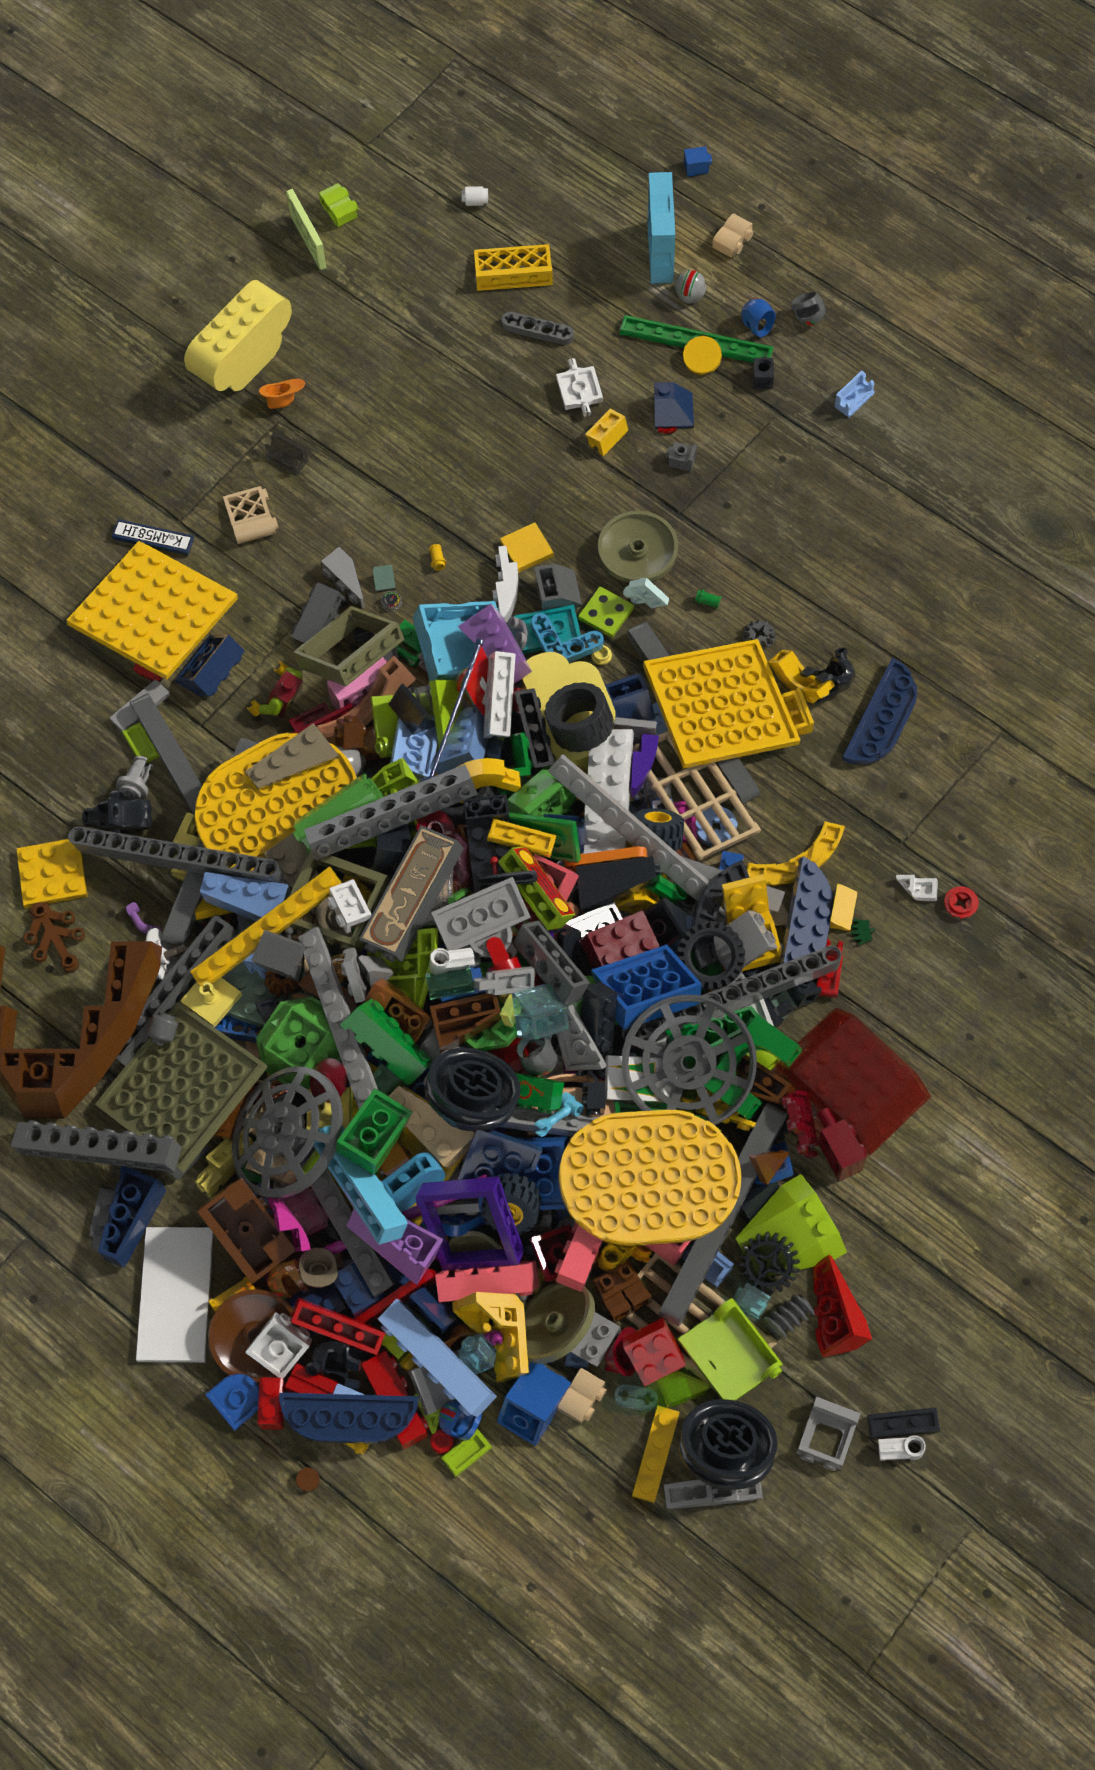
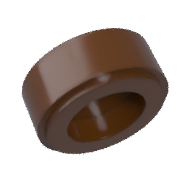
(308, 1479)

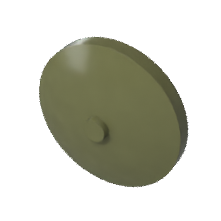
(637, 546)
(557, 1321)

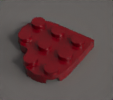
(801, 1121)

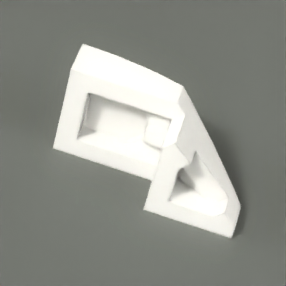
(919, 888)

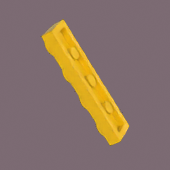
(656, 1454)

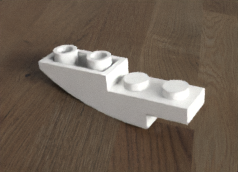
(507, 587)

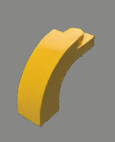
(788, 670)
(492, 773)

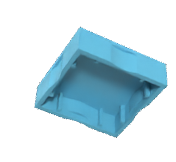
(661, 227)
(441, 641)

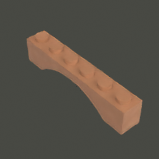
(387, 682)

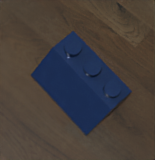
(210, 665)

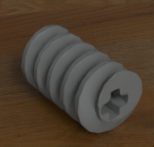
(787, 1316)

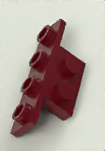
(318, 715)

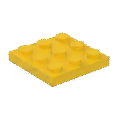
(51, 873)

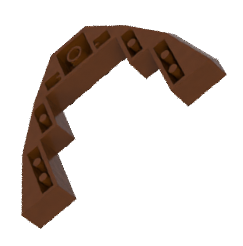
(57, 1080)

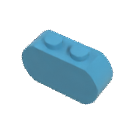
(407, 1180)

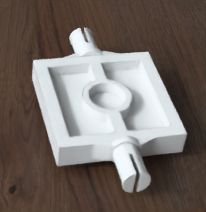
(579, 387)

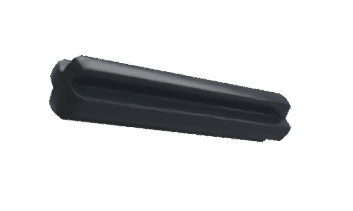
(519, 877)

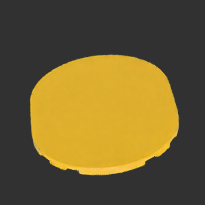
(250, 821)
(649, 1177)

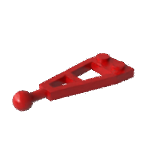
(401, 1294)

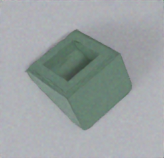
(384, 578)

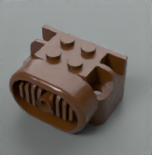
(260, 1245)

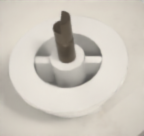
(169, 954)

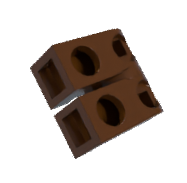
(624, 1280)

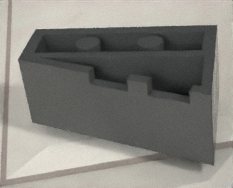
(318, 612)

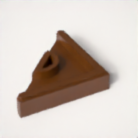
(768, 1164)

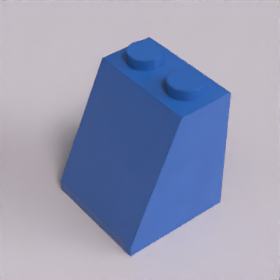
(533, 1402)

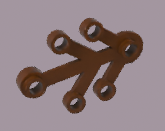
(52, 933)

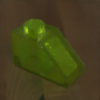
(680, 1388)

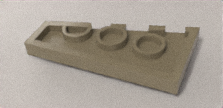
(298, 754)
(291, 858)

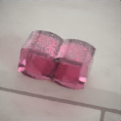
(307, 1211)

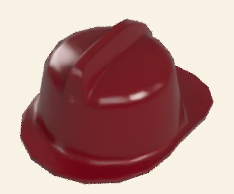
(616, 1356)

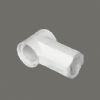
(452, 960)
(898, 1448)

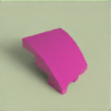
(286, 1221)

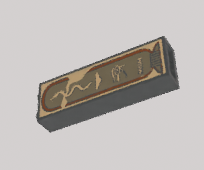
(411, 894)

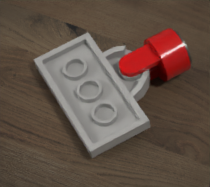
(484, 923)

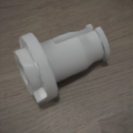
(134, 782)

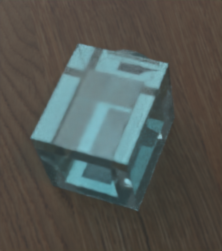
(752, 1301)
(477, 1353)

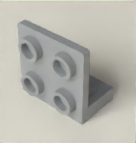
(597, 1340)

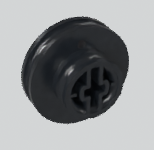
(469, 1086)
(732, 1448)

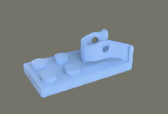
(415, 749)

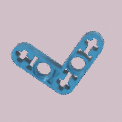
(564, 648)

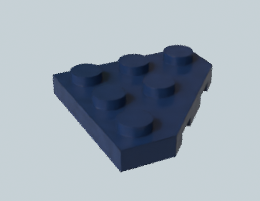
(498, 1154)

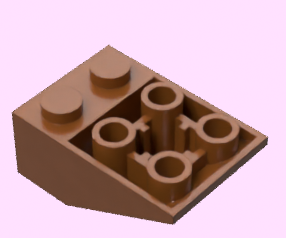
(399, 1006)

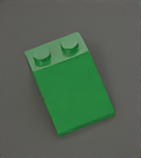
(373, 1131)

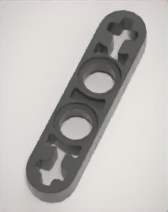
(536, 331)

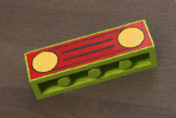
(540, 895)

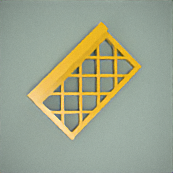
(514, 276)

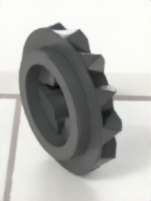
(768, 633)

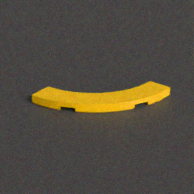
(819, 853)

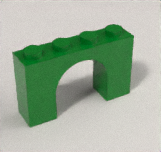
(766, 1039)

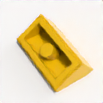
(843, 908)

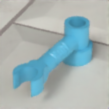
(568, 1106)

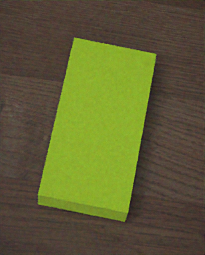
(140, 742)
(466, 1453)

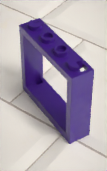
(471, 1188)

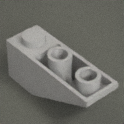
(341, 570)

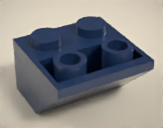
(631, 698)

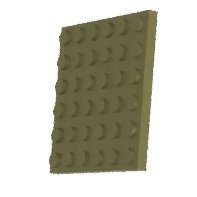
(182, 1085)

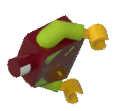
(282, 694)

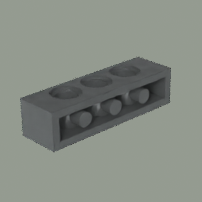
(551, 962)

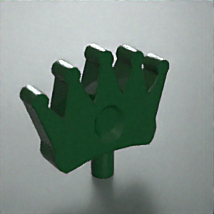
(862, 931)

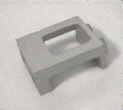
(834, 1417)

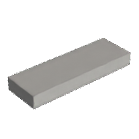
(127, 716)

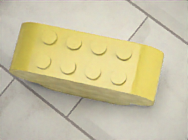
(240, 338)
(551, 673)

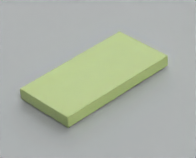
(306, 229)

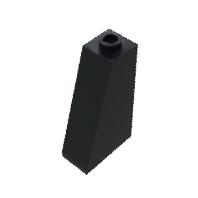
(610, 881)

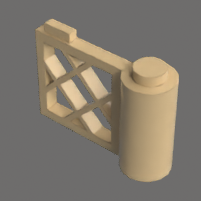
(252, 525)

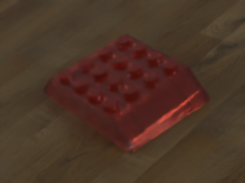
(857, 1078)

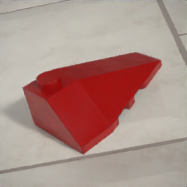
(840, 1319)

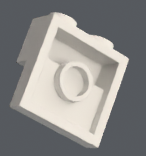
(279, 1345)

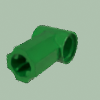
(668, 890)

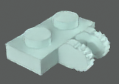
(645, 592)

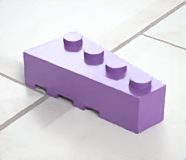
(495, 633)
(409, 1254)

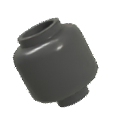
(162, 1028)

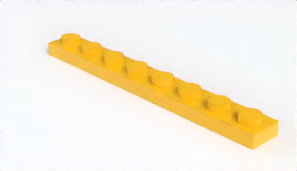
(274, 921)

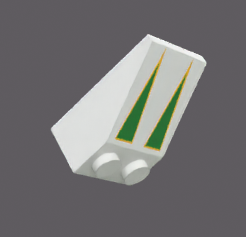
(616, 1087)

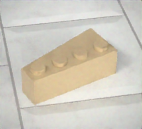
(438, 1136)

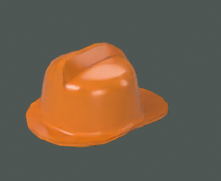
(282, 393)

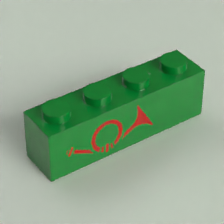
(539, 1093)

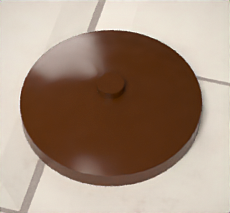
(236, 1327)

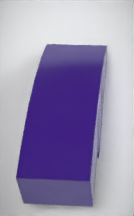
(642, 762)

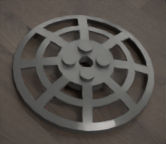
(689, 1046)
(291, 1132)

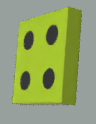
(606, 612)

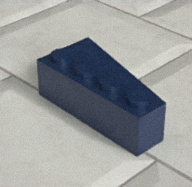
(130, 1214)

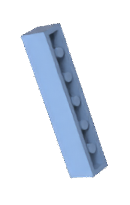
(437, 1358)

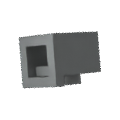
(682, 456)

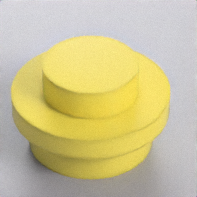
(602, 656)

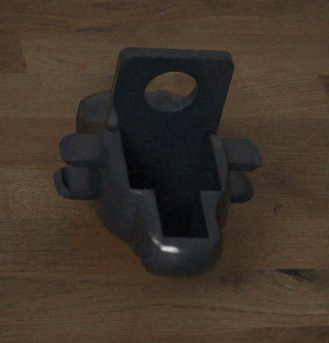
(119, 814)

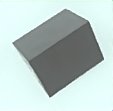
(279, 955)

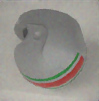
(690, 286)

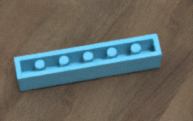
(366, 1196)

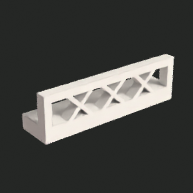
(499, 694)

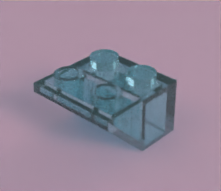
(539, 1012)

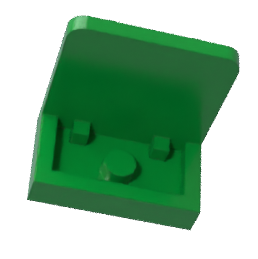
(519, 747)

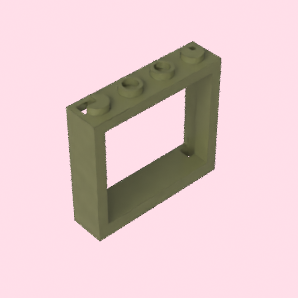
(387, 637)
(352, 870)

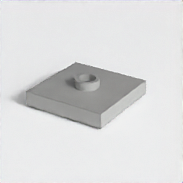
(638, 726)

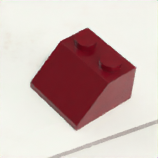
(550, 1249)

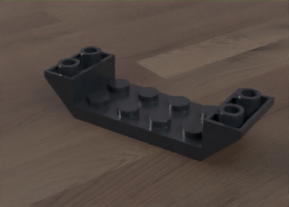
(479, 818)

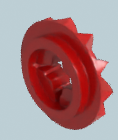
(963, 894)

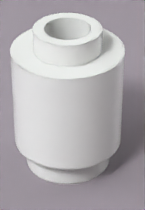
(475, 196)

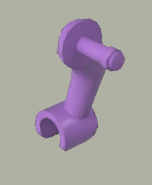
(132, 910)

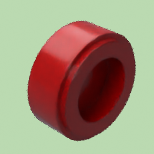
(441, 1442)

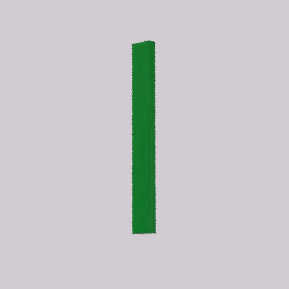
(680, 336)

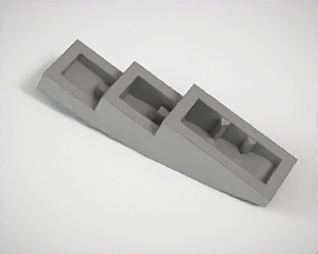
(697, 1494)

